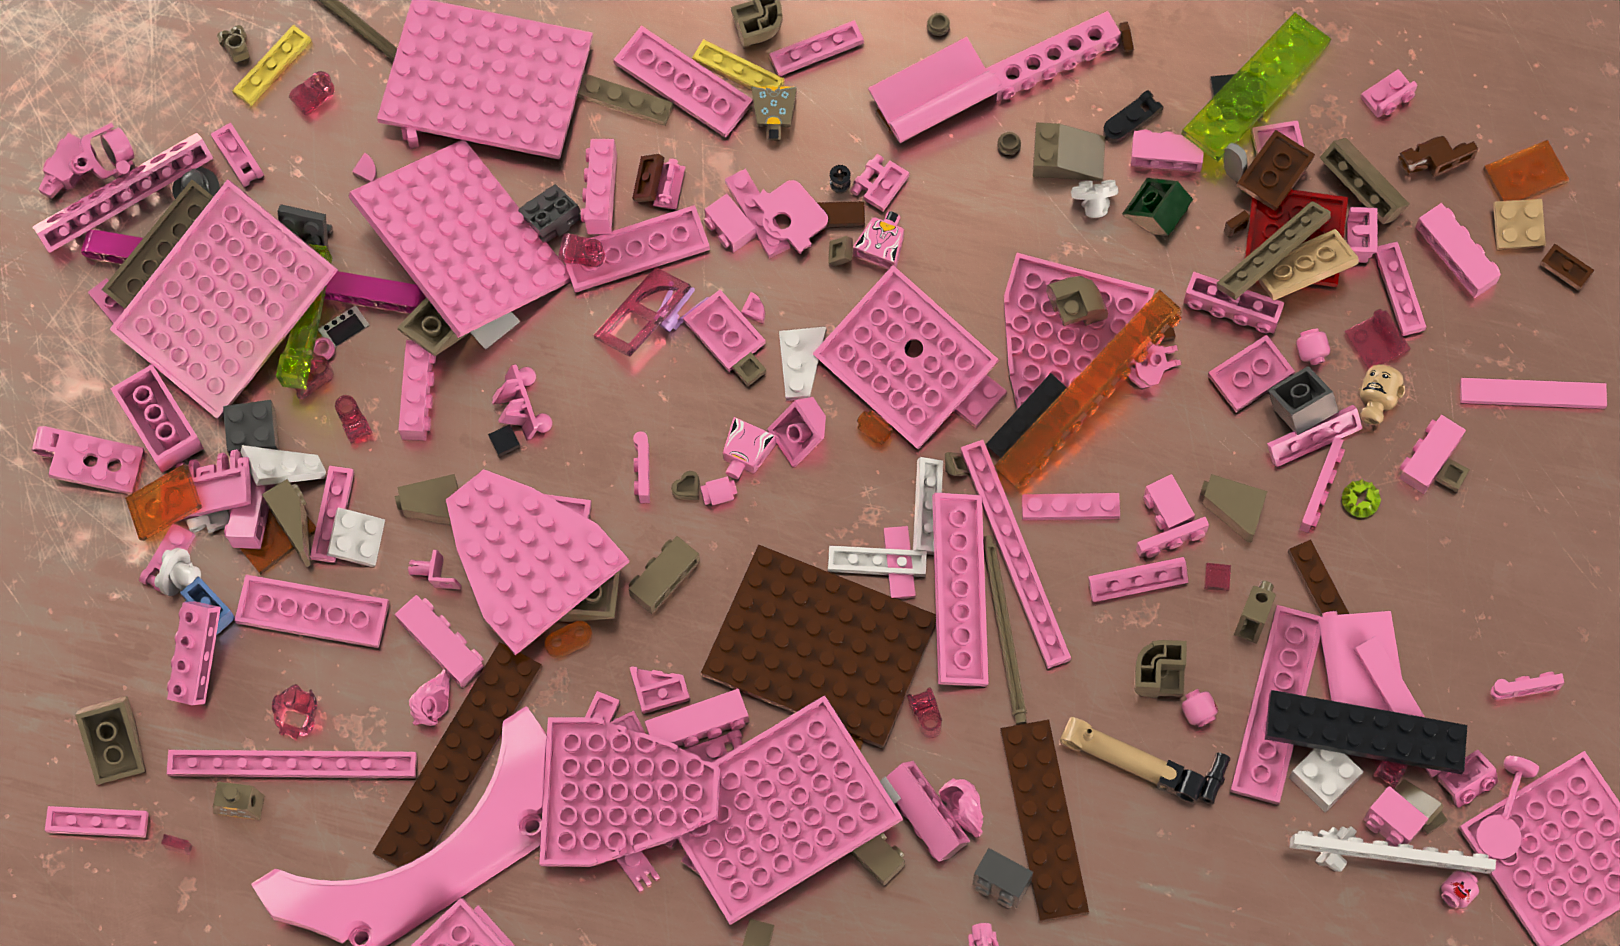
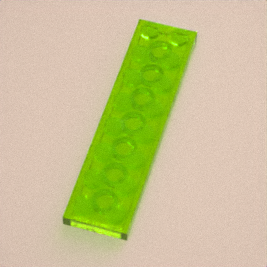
(1256, 86)

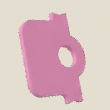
(795, 202)

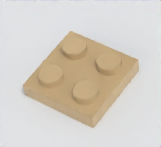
(1519, 224)

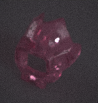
(296, 701)

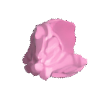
(430, 700)
(963, 804)

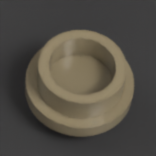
(938, 24)
(1009, 143)

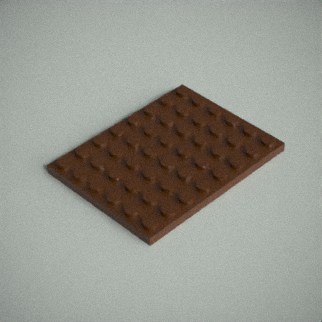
(817, 635)

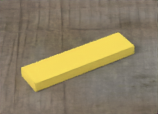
(271, 65)
(734, 67)

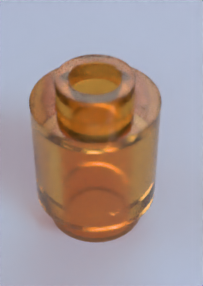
(874, 426)

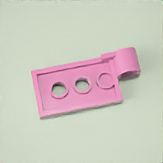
(71, 449)

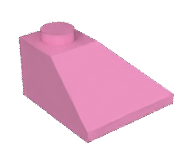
(799, 429)

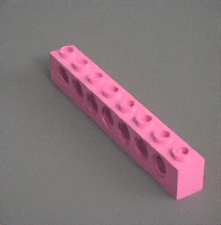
(122, 192)

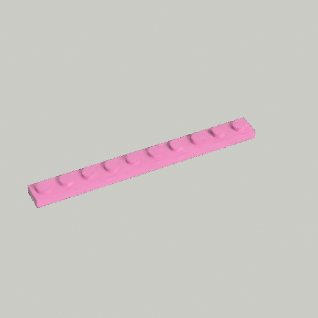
(1015, 554)
(291, 764)

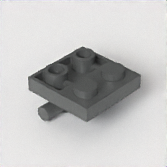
(551, 213)
(306, 224)

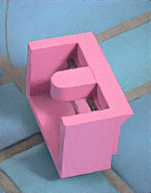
(1362, 232)

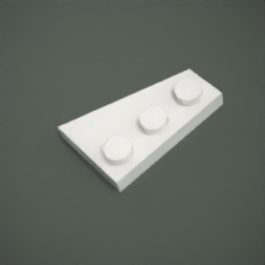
(798, 360)
(275, 466)

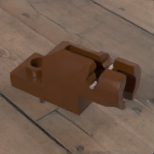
(1436, 156)

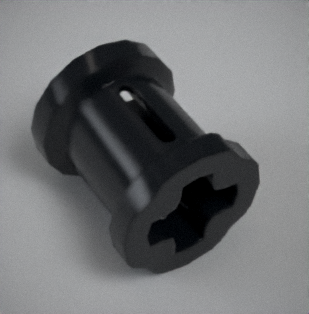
(844, 174)

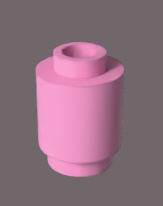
(718, 491)

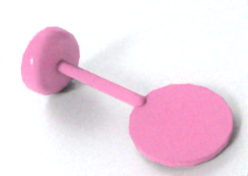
(1498, 834)

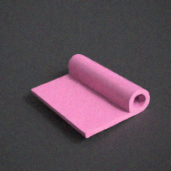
(934, 89)
(1345, 672)

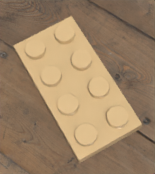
(1309, 264)

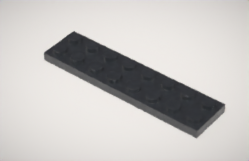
(1366, 732)

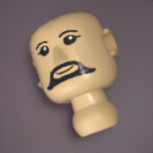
(1380, 392)

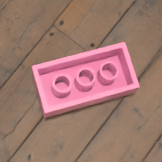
(157, 418)

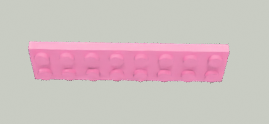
(960, 589)
(1286, 669)

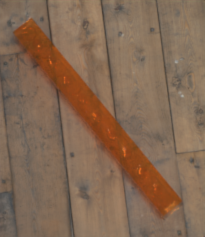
(1088, 389)

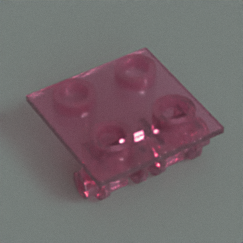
(1377, 339)

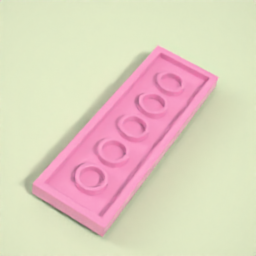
(683, 81)
(643, 248)
(312, 611)

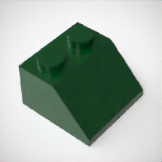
(1158, 205)

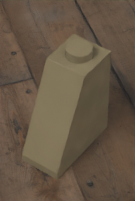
(427, 499)
(1234, 504)

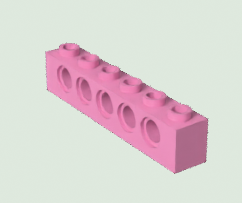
(1058, 45)

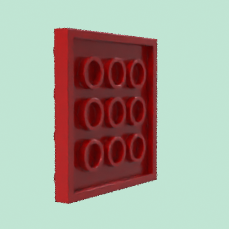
(1266, 222)

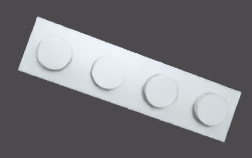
(927, 483)
(874, 561)

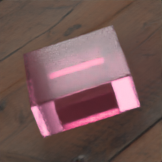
(1217, 577)
(176, 844)

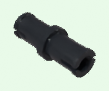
(1214, 778)

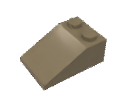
(1067, 153)
(428, 329)
(288, 509)
(598, 605)
(110, 740)

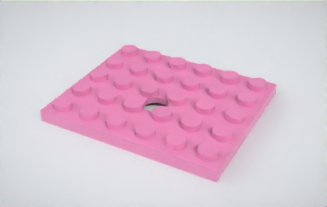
(904, 390)

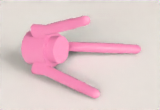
(982, 935)

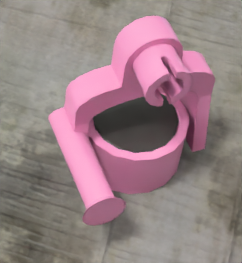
(116, 148)

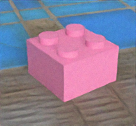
(1394, 818)

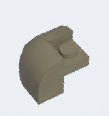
(757, 20)
(1077, 300)
(1161, 669)

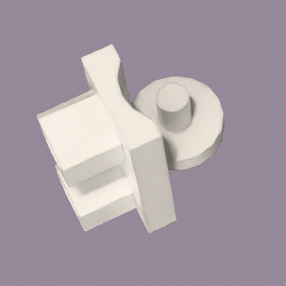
(1335, 861)

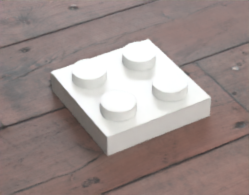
(355, 537)

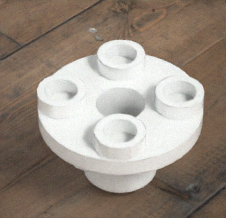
(1095, 196)
(176, 572)

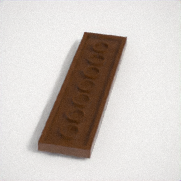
(1044, 821)

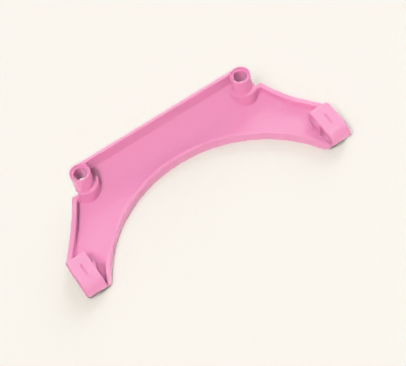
(401, 899)

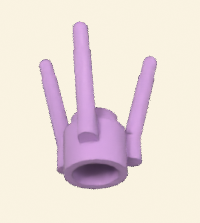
(671, 321)

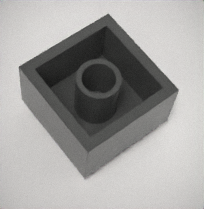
(1303, 400)
(251, 425)
(1002, 878)

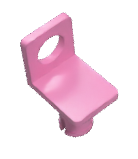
(433, 571)

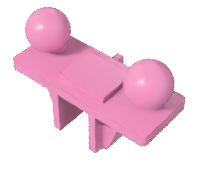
(519, 409)

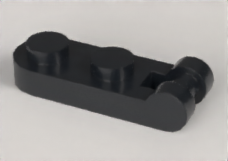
(1131, 118)

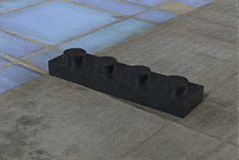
(1026, 415)

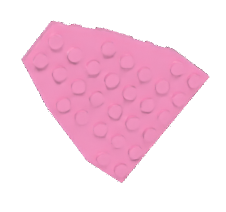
(1036, 334)
(526, 555)
(618, 792)

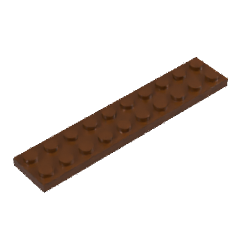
(458, 757)

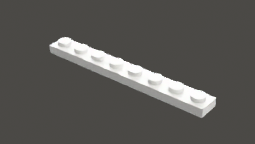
(1403, 853)

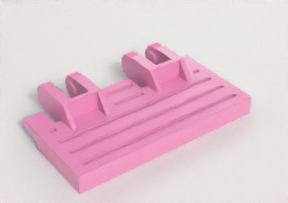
(221, 486)

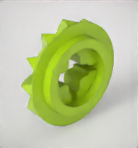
(1364, 508)

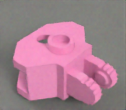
(1152, 367)

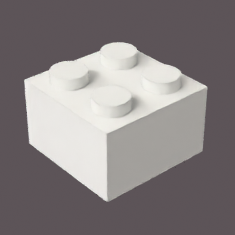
(1326, 776)

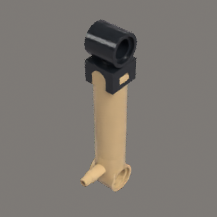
(1167, 775)

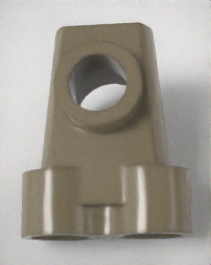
(234, 43)

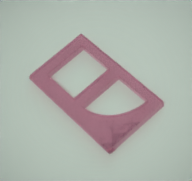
(654, 282)

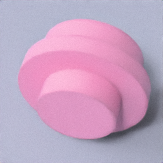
(324, 347)

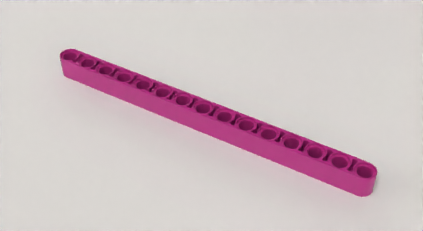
(342, 286)

